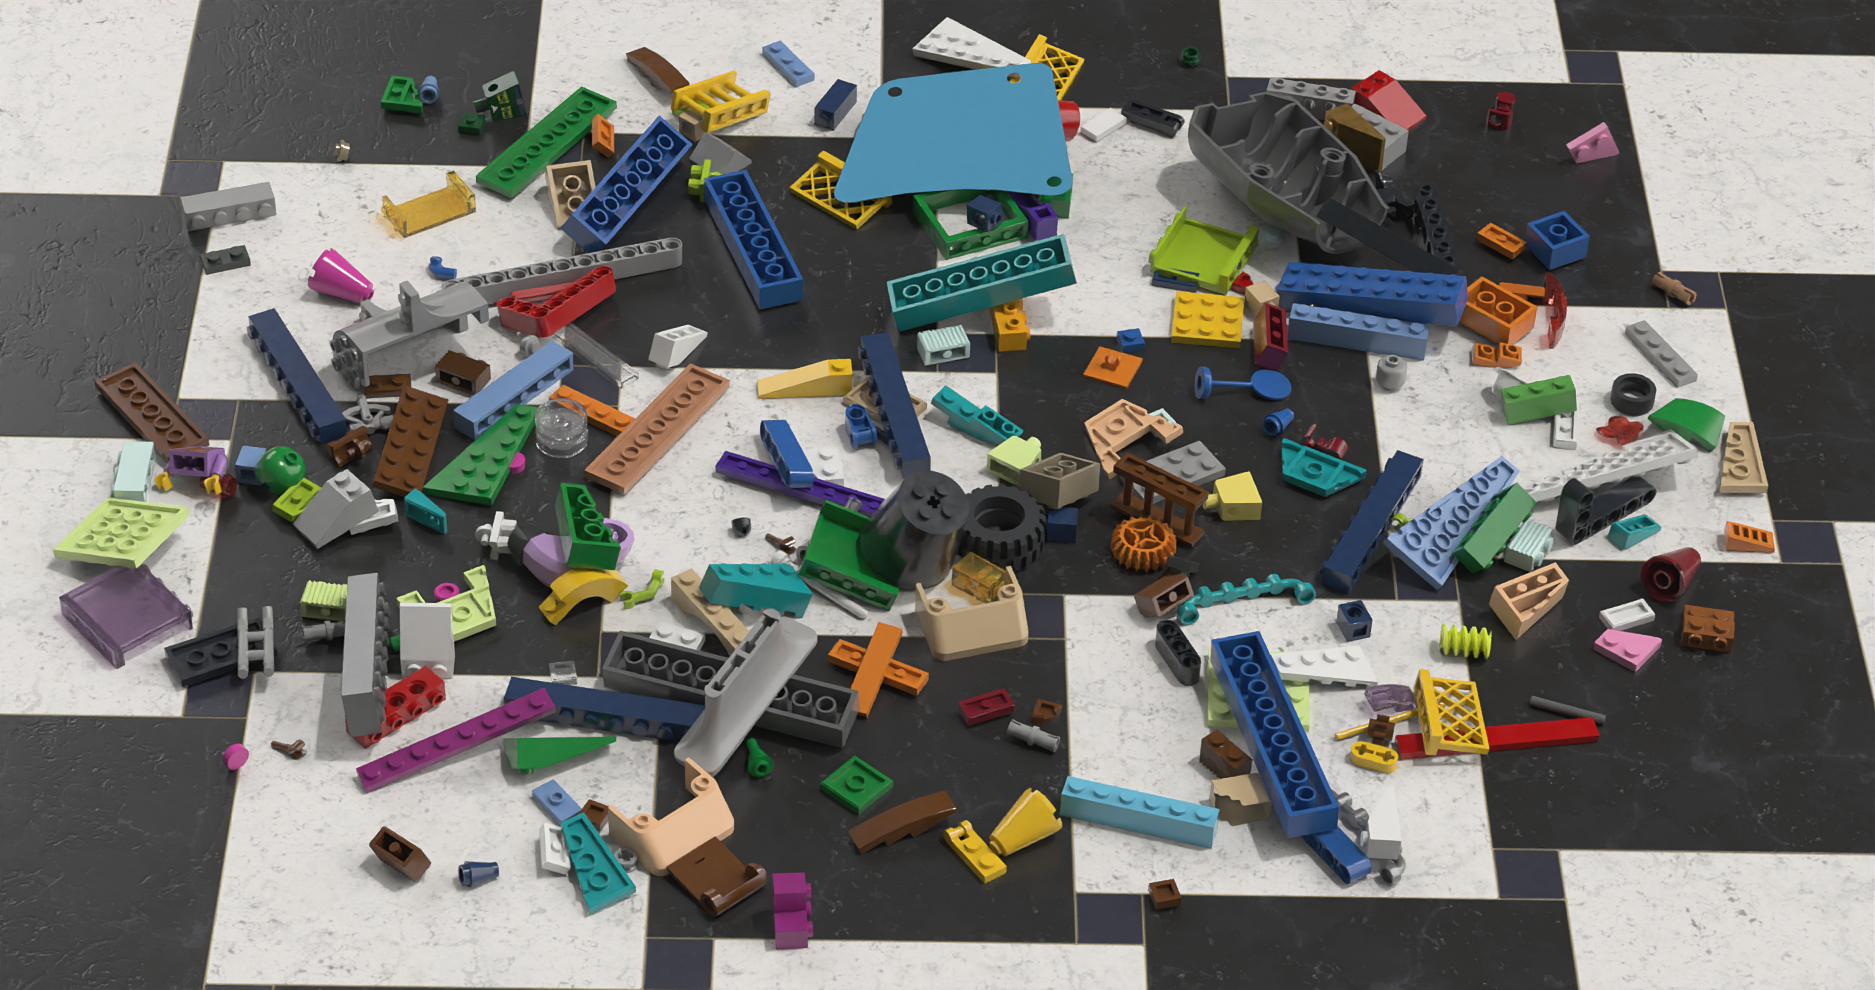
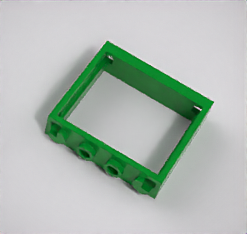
(971, 240)

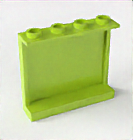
(1205, 250)

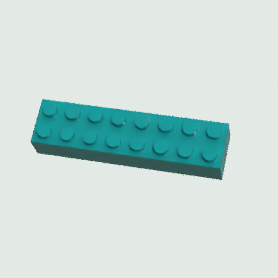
(981, 282)

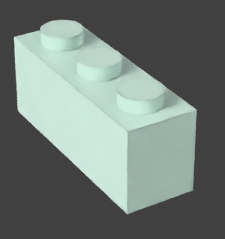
(134, 471)

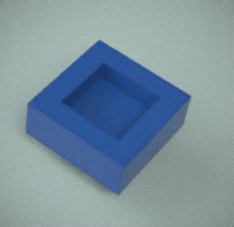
(1130, 340)

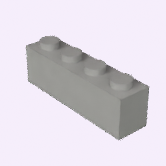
(228, 206)

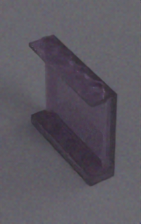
(123, 610)

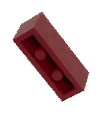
(1270, 337)

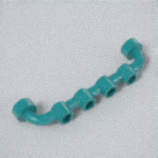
(1189, 614)

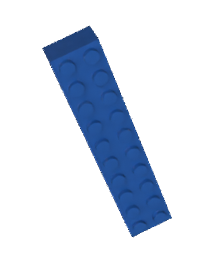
(1274, 735)

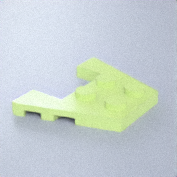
(470, 610)

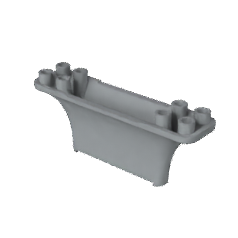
(745, 689)

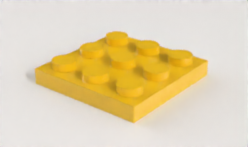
(1207, 320)

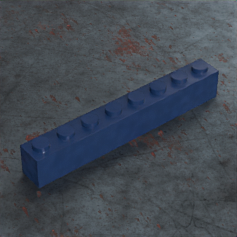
(297, 376)
(894, 404)
(1371, 522)
(611, 710)

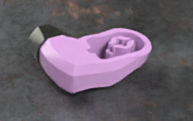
(545, 554)

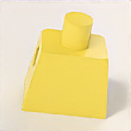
(1235, 498)

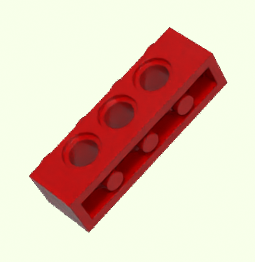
(406, 702)

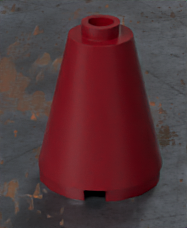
(1670, 573)

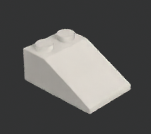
(427, 638)

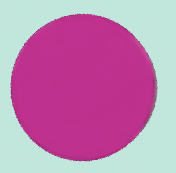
(517, 464)
(445, 591)
(235, 756)

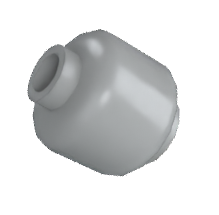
(1391, 372)

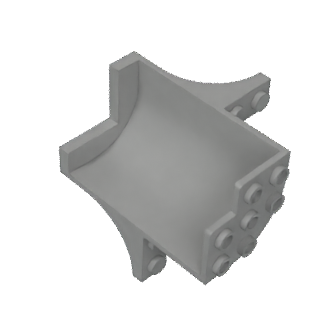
(387, 328)

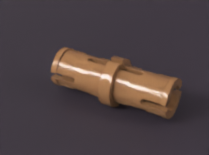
(1674, 288)

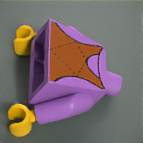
(195, 462)

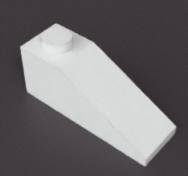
(674, 345)
(1383, 832)

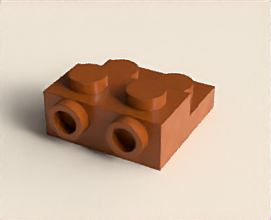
(1708, 628)

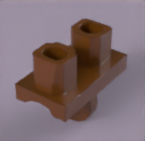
(349, 447)

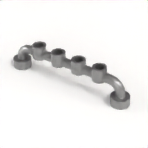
(1358, 818)

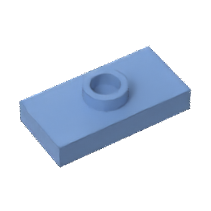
(556, 801)

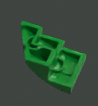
(1690, 420)

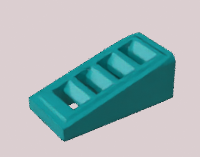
(425, 511)
(1630, 531)

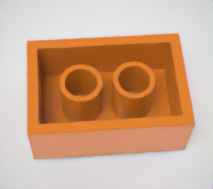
(1497, 312)

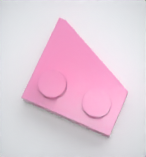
(1593, 145)

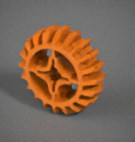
(1143, 543)

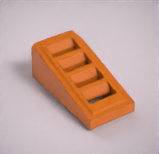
(1741, 538)

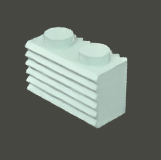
(943, 345)
(1529, 545)

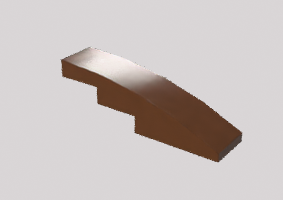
(661, 72)
(906, 818)

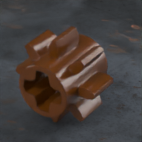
(1380, 729)

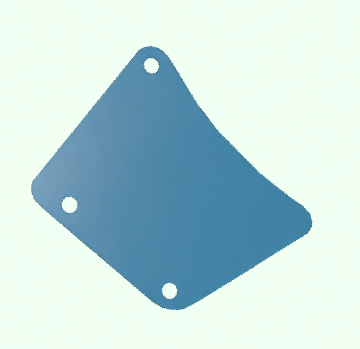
(960, 135)

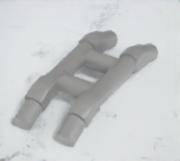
(244, 637)

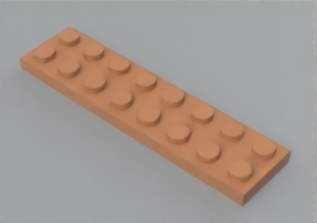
(657, 428)

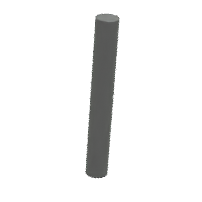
(1566, 709)

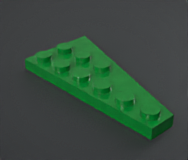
(485, 464)

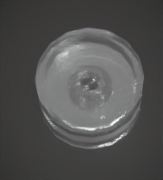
(561, 427)

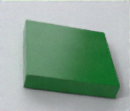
(856, 785)

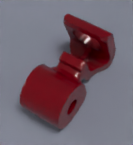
(1502, 110)
(1335, 447)

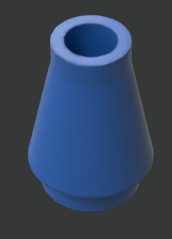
(1276, 422)

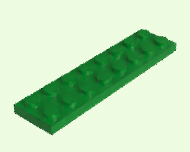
(545, 142)

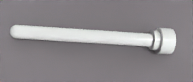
(781, 557)

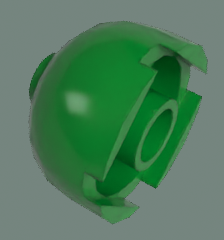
(280, 469)

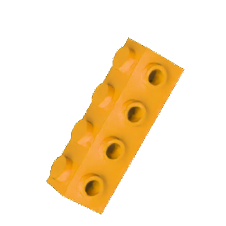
(1010, 326)

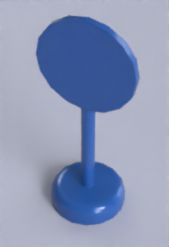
(1265, 383)

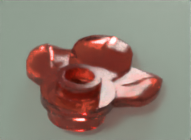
(1621, 429)

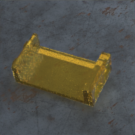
(431, 209)

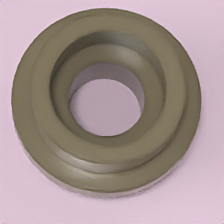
(341, 151)

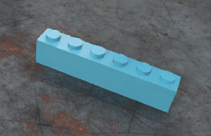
(1139, 812)

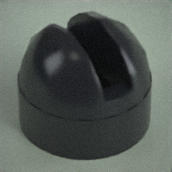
(741, 525)

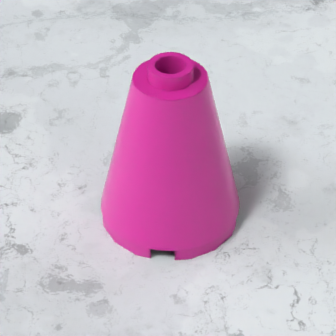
(339, 278)

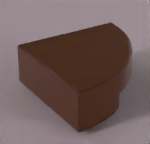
(1045, 711)

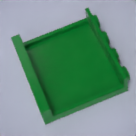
(837, 558)

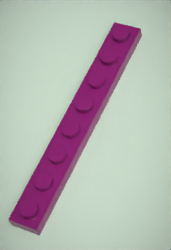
(455, 740)

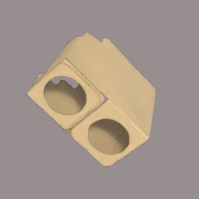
(1241, 799)

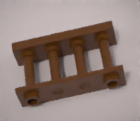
(1165, 484)

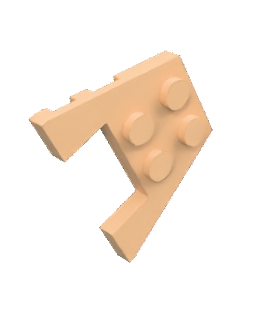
(1121, 426)

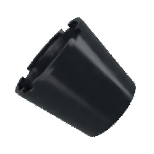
(916, 530)

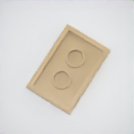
(863, 396)

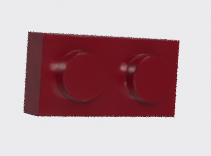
(986, 706)

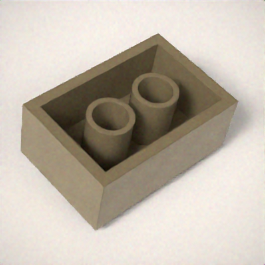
(1060, 479)

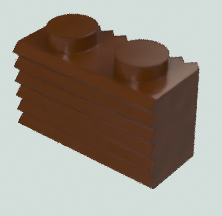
(462, 372)
(1164, 595)
(1223, 756)
(400, 854)

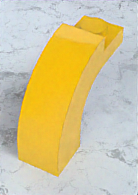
(579, 585)

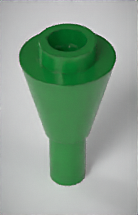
(759, 762)

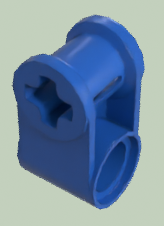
(859, 426)

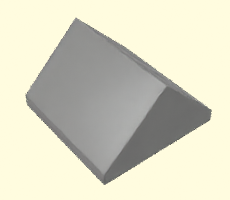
(723, 156)

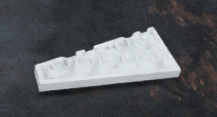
(966, 48)

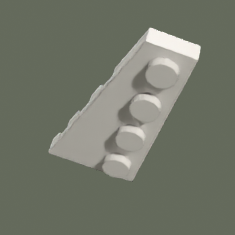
(1326, 665)

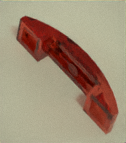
(1555, 295)

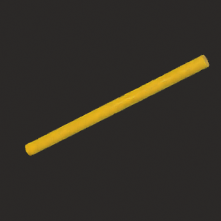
(1363, 728)

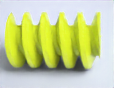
(1465, 641)

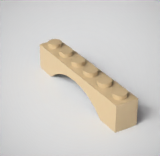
(719, 618)

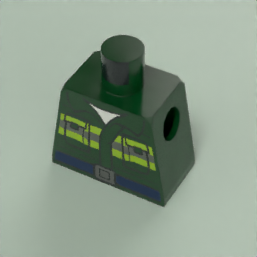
(502, 98)

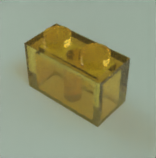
(978, 578)

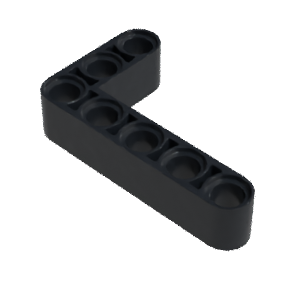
(1584, 516)

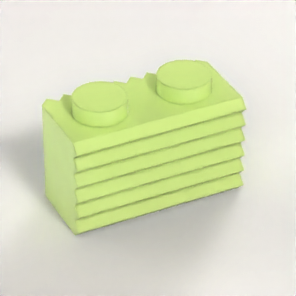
(324, 601)

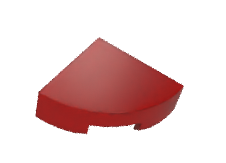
(1241, 282)

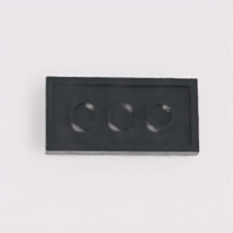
(210, 654)

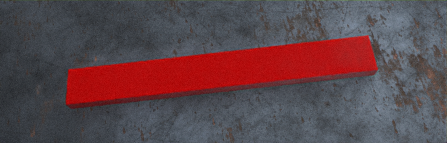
(1511, 737)

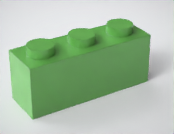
(1539, 399)

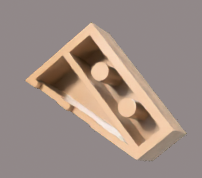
(1528, 598)

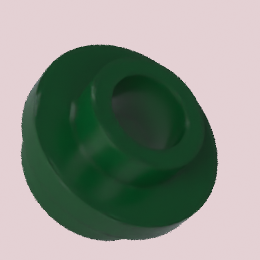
(1190, 56)

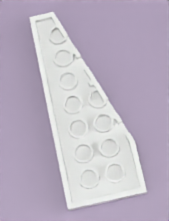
(1633, 461)

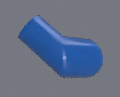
(441, 271)

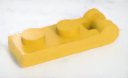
(974, 852)

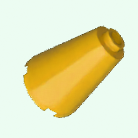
(1025, 824)

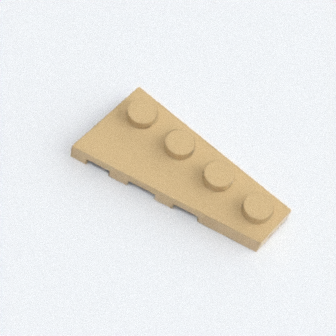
(1743, 462)

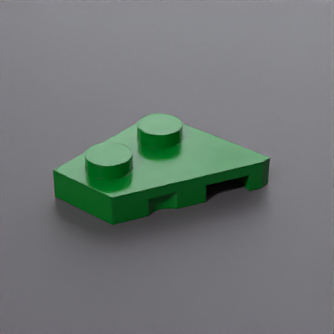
(401, 95)

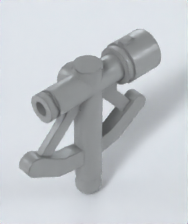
(368, 421)

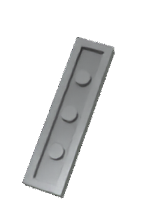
(1661, 354)

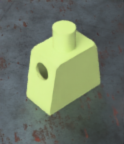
(1012, 456)

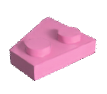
(1627, 648)

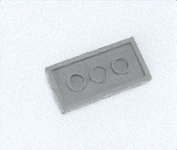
(1190, 463)

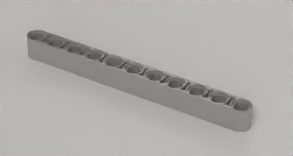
(624, 261)

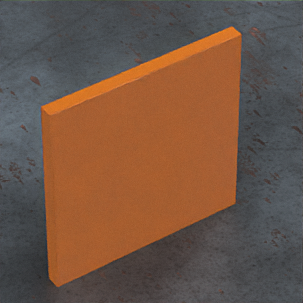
(1112, 367)

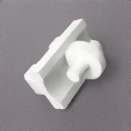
(496, 536)

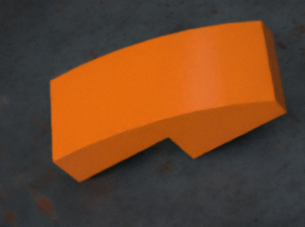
(1503, 356)

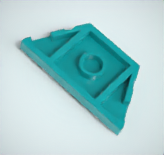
(1317, 470)

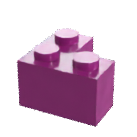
(791, 910)

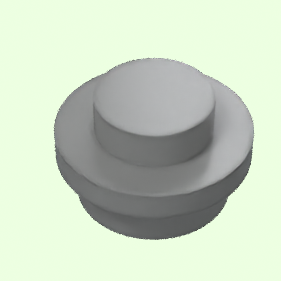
(529, 345)

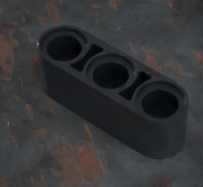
(1178, 652)

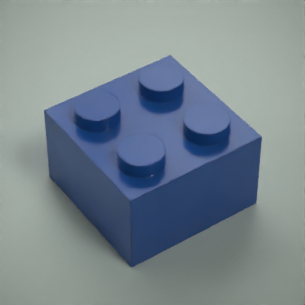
(1556, 240)

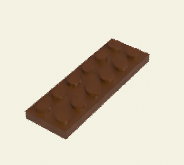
(150, 410)
(410, 442)

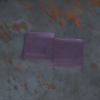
(1389, 696)

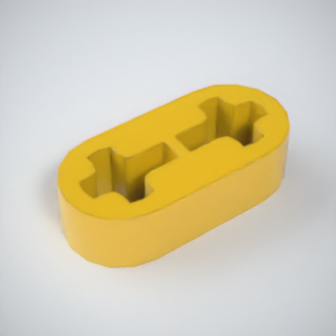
(1374, 757)

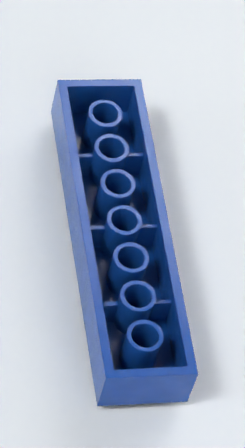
(626, 186)
(753, 239)
(1376, 292)

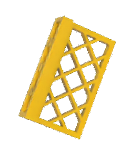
(1037, 54)
(832, 168)
(1431, 713)

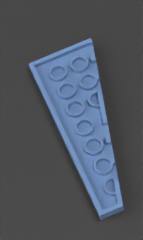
(1433, 535)

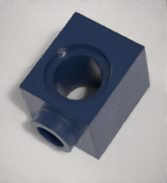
(984, 213)
(1354, 620)

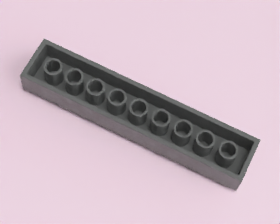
(680, 674)

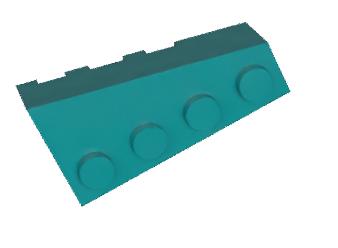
(756, 587)

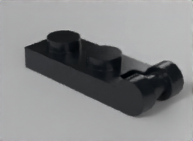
(1153, 117)

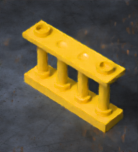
(720, 114)

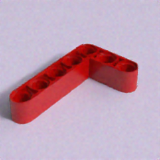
(560, 309)

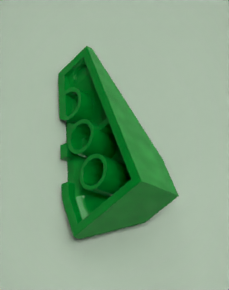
(542, 752)

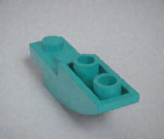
(980, 423)

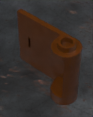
(716, 876)

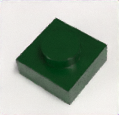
(471, 123)

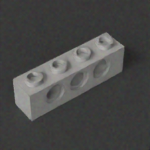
(1313, 97)

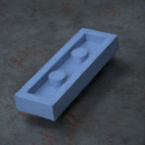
(788, 63)

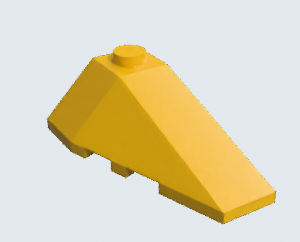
(814, 380)

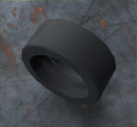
(1631, 405)

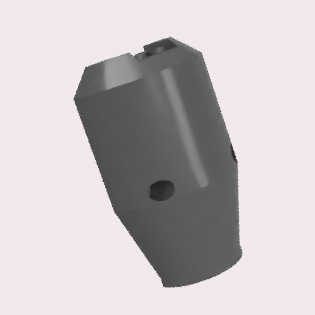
(1284, 166)

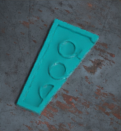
(596, 867)

